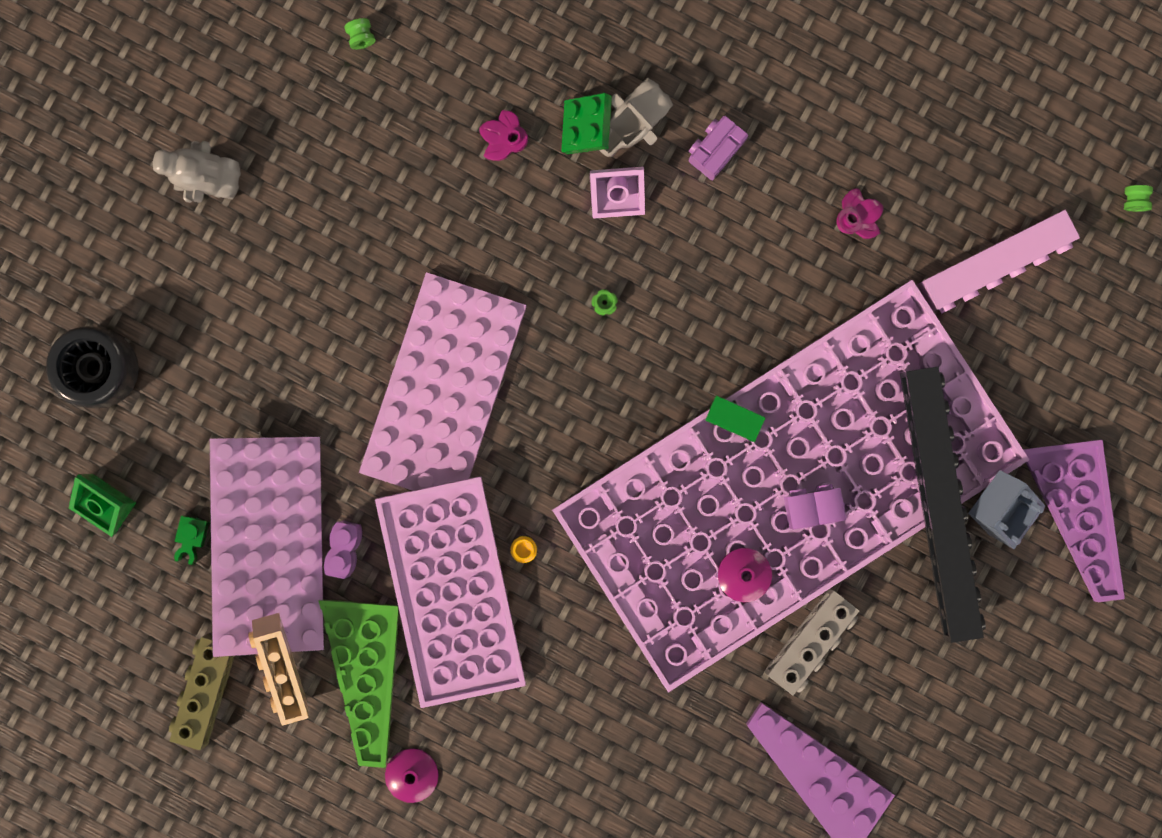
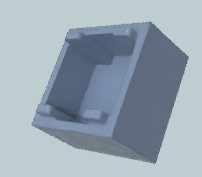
(1007, 509)

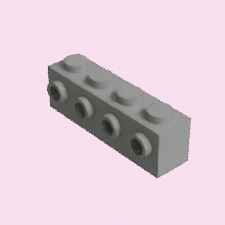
(811, 642)

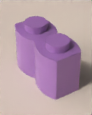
(814, 507)
(342, 557)

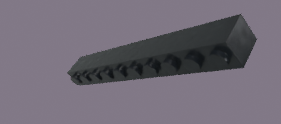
(942, 505)

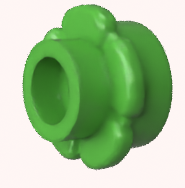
(611, 302)

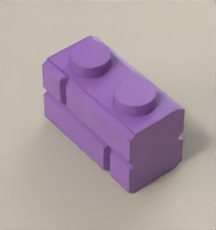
(718, 147)

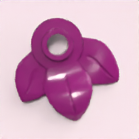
(499, 136)
(863, 214)

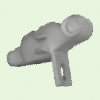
(636, 116)
(198, 172)

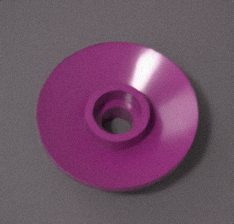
(732, 568)
(416, 763)

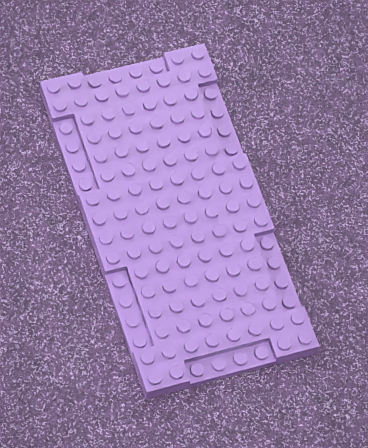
(830, 417)

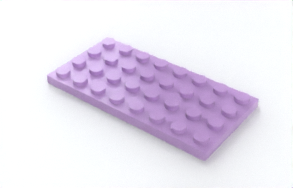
(442, 385)
(266, 540)
(450, 592)

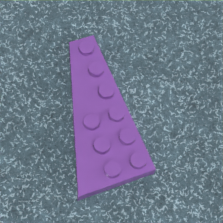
(1079, 500)
(831, 787)

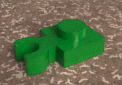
(191, 534)

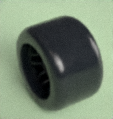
(73, 362)

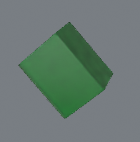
(100, 503)

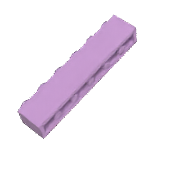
(998, 261)

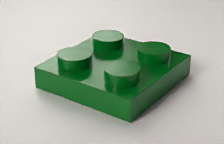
(586, 124)

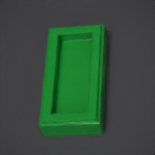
(735, 419)

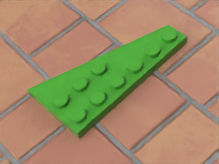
(364, 661)

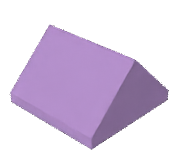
(617, 192)

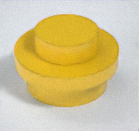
(523, 549)

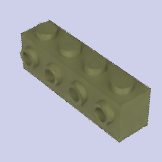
(201, 697)

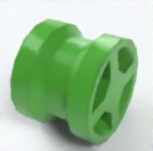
(359, 33)
(1138, 198)

